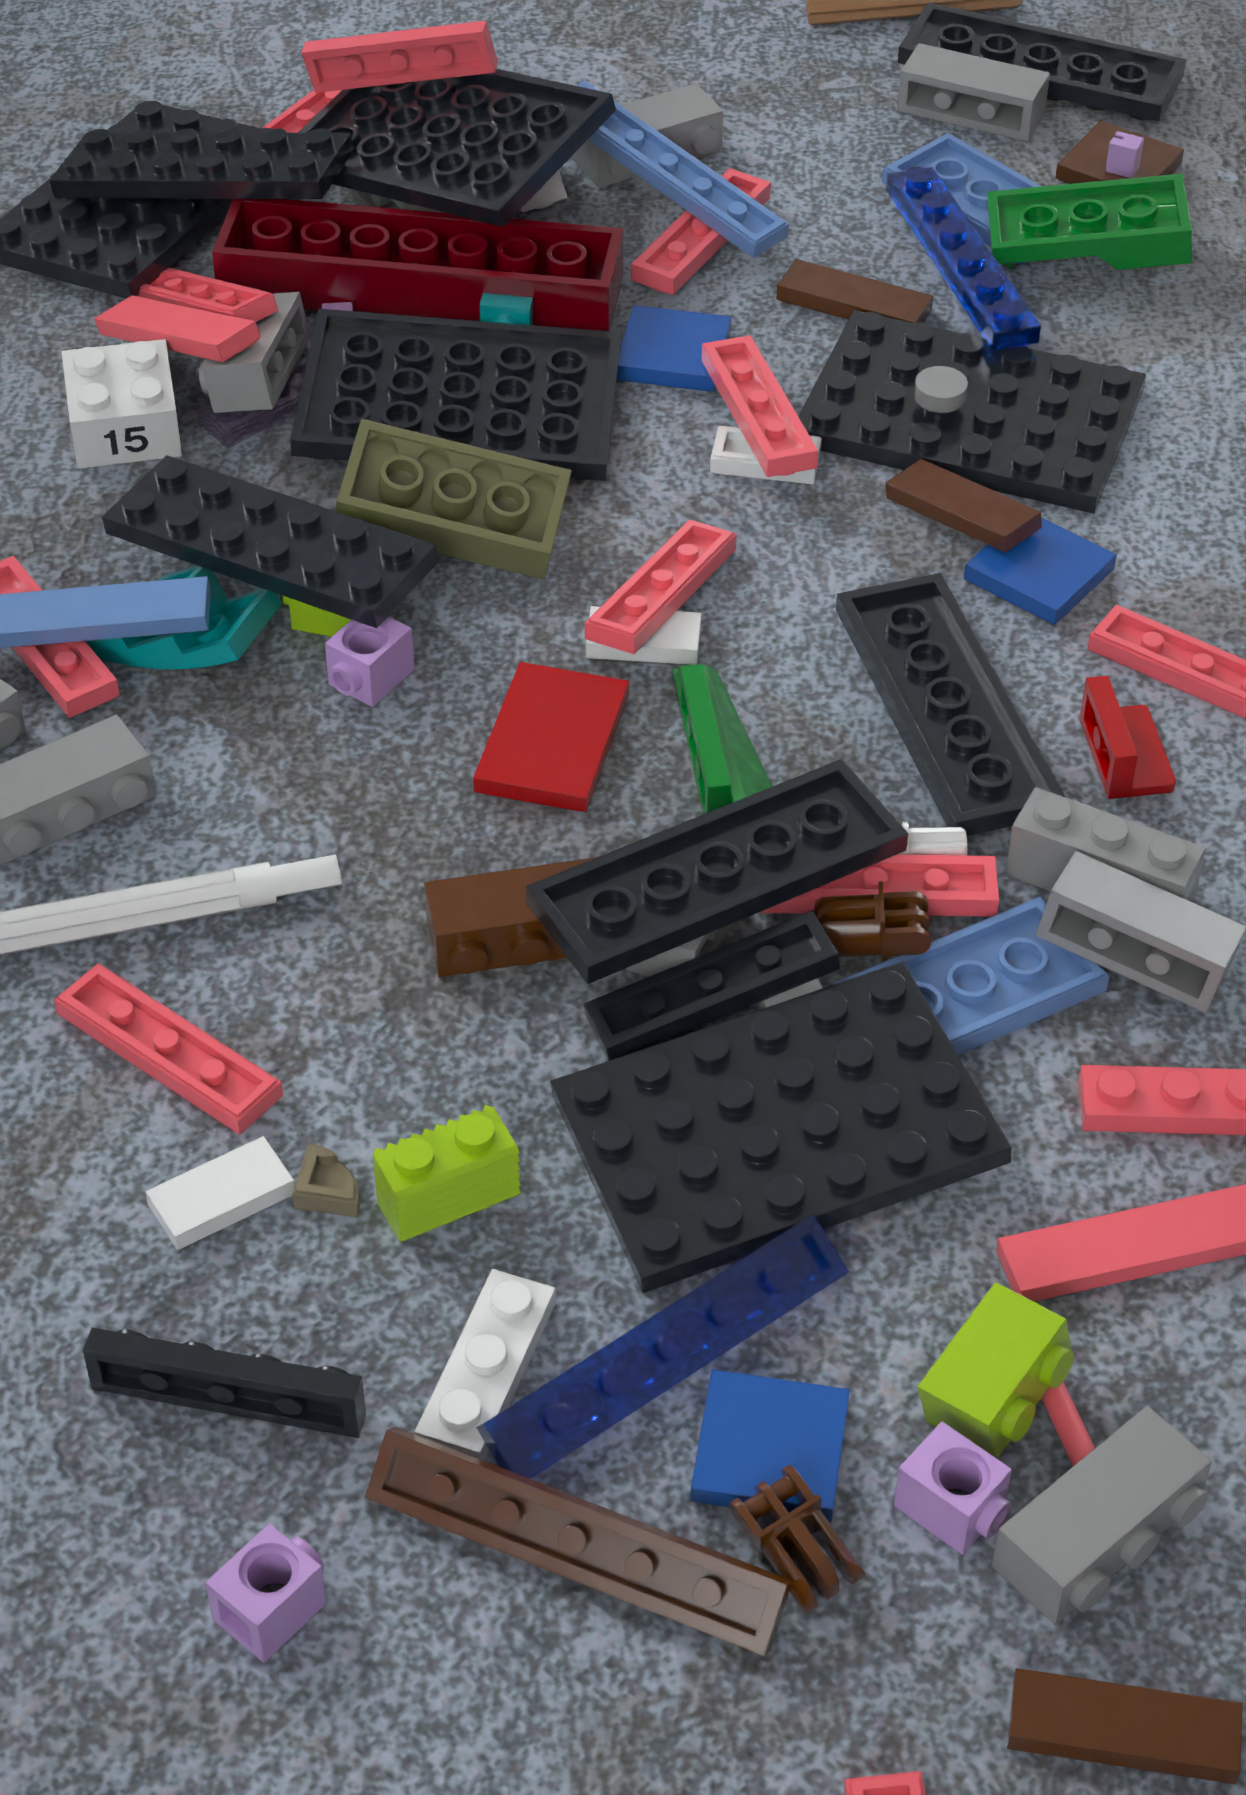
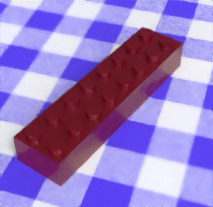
(420, 261)

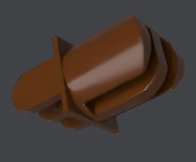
(876, 923)
(793, 1534)

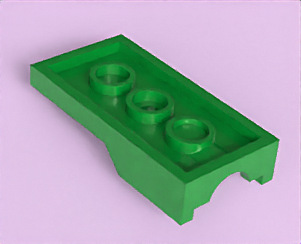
(1119, 220)

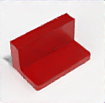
(1123, 743)

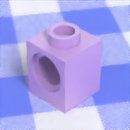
(369, 660)
(954, 1462)
(263, 1619)

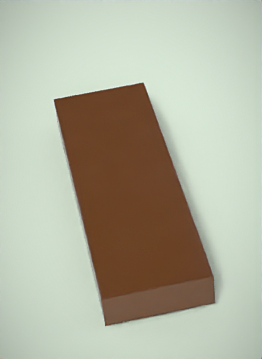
(842, 292)
(963, 505)
(1126, 1726)

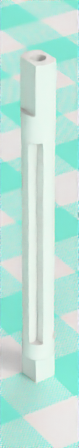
(161, 903)

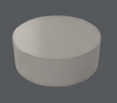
(940, 389)

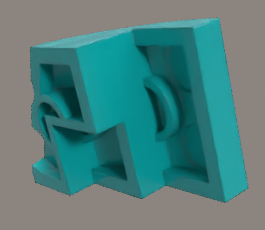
(230, 631)

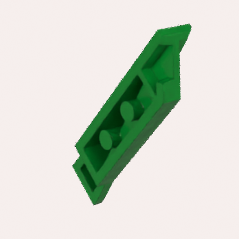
(717, 742)

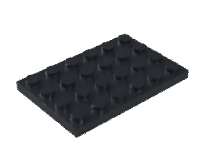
(463, 141)
(114, 241)
(465, 381)
(1028, 422)
(777, 1119)

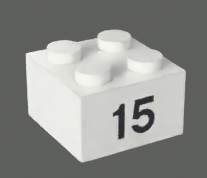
(121, 403)

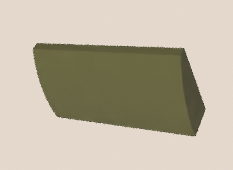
(456, 497)

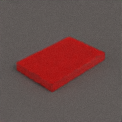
(551, 737)

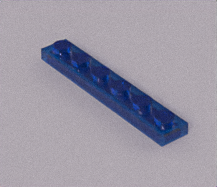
(963, 259)
(662, 1350)

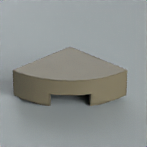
(326, 1184)

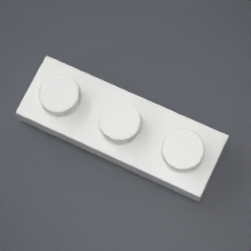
(487, 1361)

